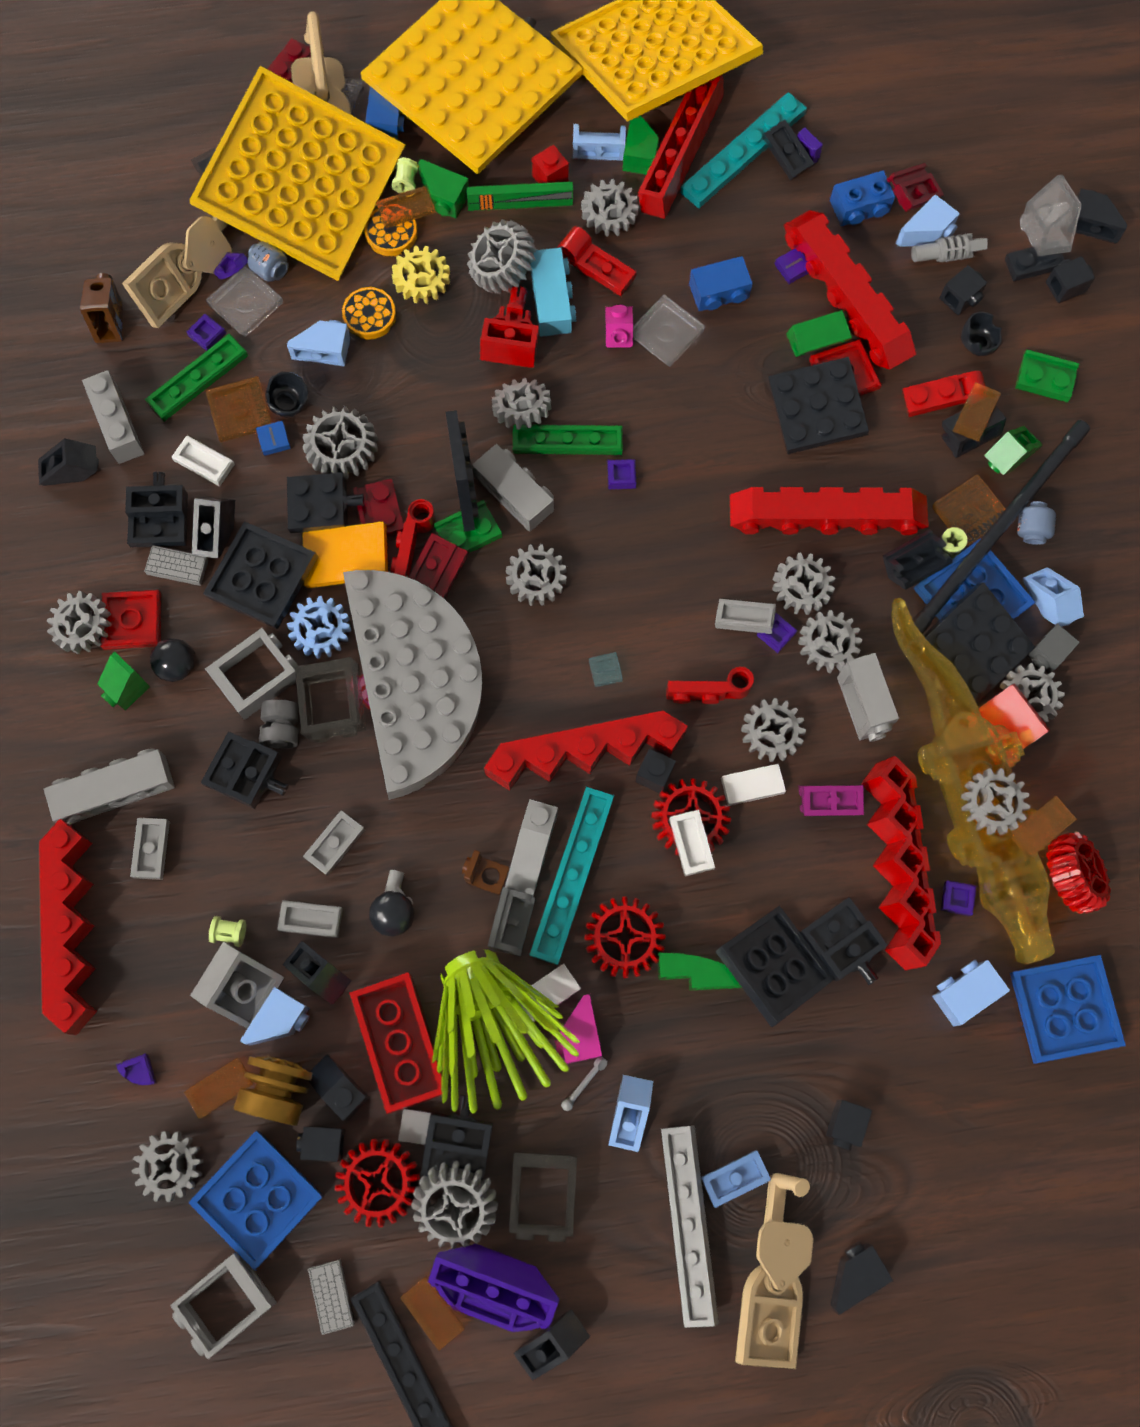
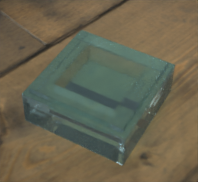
(605, 669)

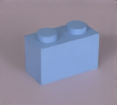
(970, 992)

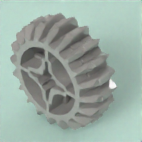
(501, 256)
(329, 433)
(433, 1214)

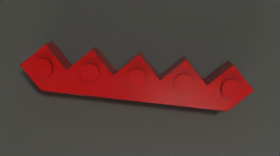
(850, 289)
(828, 510)
(584, 746)
(903, 864)
(63, 928)

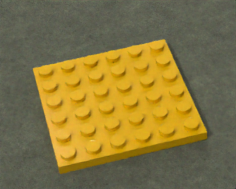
(654, 49)
(472, 76)
(297, 173)

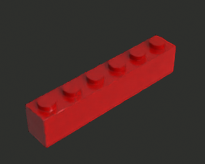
(679, 147)

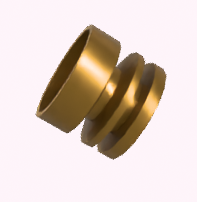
(273, 1090)

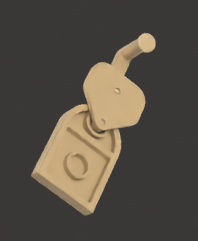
(320, 74)
(162, 283)
(773, 1290)

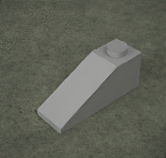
(531, 847)

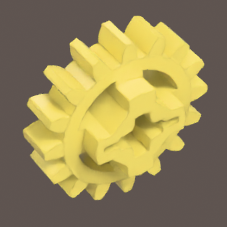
(421, 274)

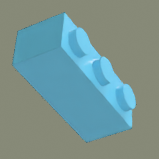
(552, 292)

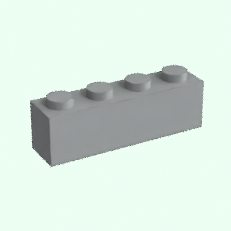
(109, 787)

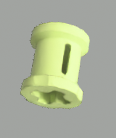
(405, 175)
(955, 537)
(227, 931)

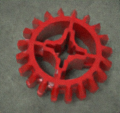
(693, 793)
(1078, 873)
(639, 937)
(391, 1190)

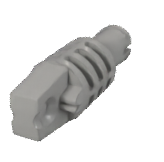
(949, 248)

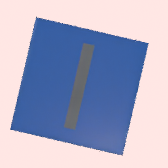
(273, 438)

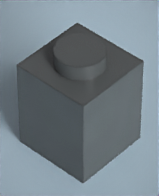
(1053, 649)

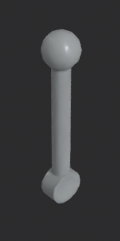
(599, 1064)

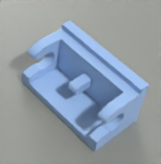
(598, 145)

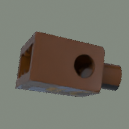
(101, 296)

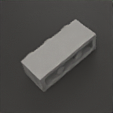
(113, 417)
(513, 487)

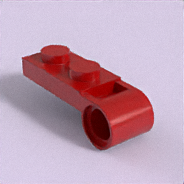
(595, 262)
(940, 393)
(407, 538)
(710, 691)

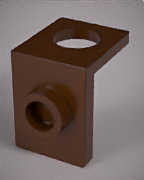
(474, 868)

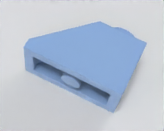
(931, 222)
(321, 343)
(1055, 596)
(276, 1019)
(631, 1113)

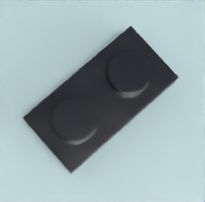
(787, 149)
(1028, 263)

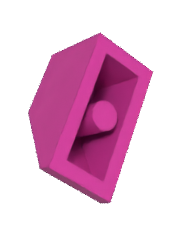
(583, 1027)

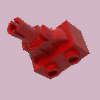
(510, 337)

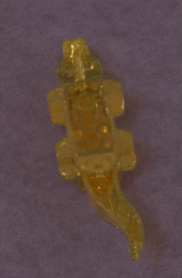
(965, 745)

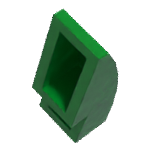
(701, 972)

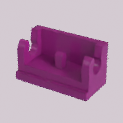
(832, 800)

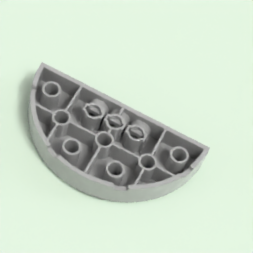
(417, 676)

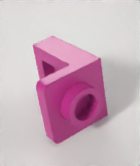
(619, 326)

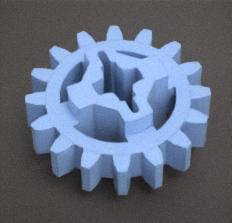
(315, 615)

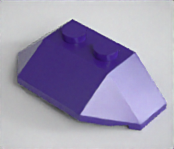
(494, 1288)

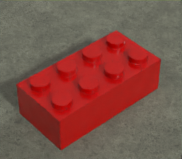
(398, 1042)

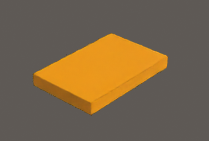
(346, 550)

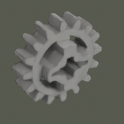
(609, 207)
(521, 403)
(543, 566)
(794, 591)
(79, 622)
(834, 630)
(1043, 683)
(784, 725)
(986, 789)
(178, 1174)

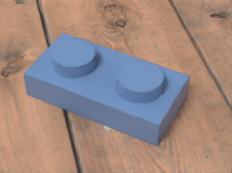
(735, 1178)

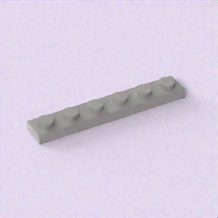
(689, 1227)

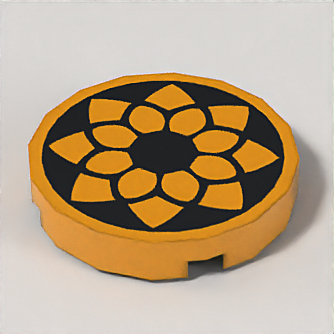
(389, 240)
(369, 313)

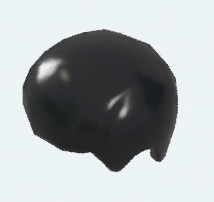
(980, 334)
(286, 394)
(172, 659)
(391, 913)

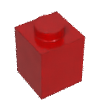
(550, 166)

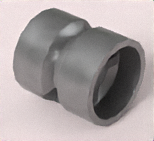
(279, 724)

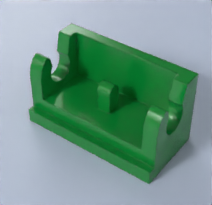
(818, 333)

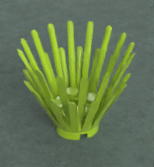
(483, 993)

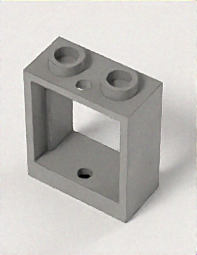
(269, 690)
(867, 697)
(251, 1284)

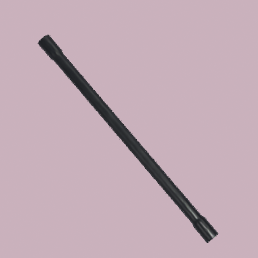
(1069, 442)

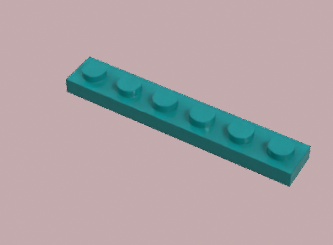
(740, 151)
(571, 876)

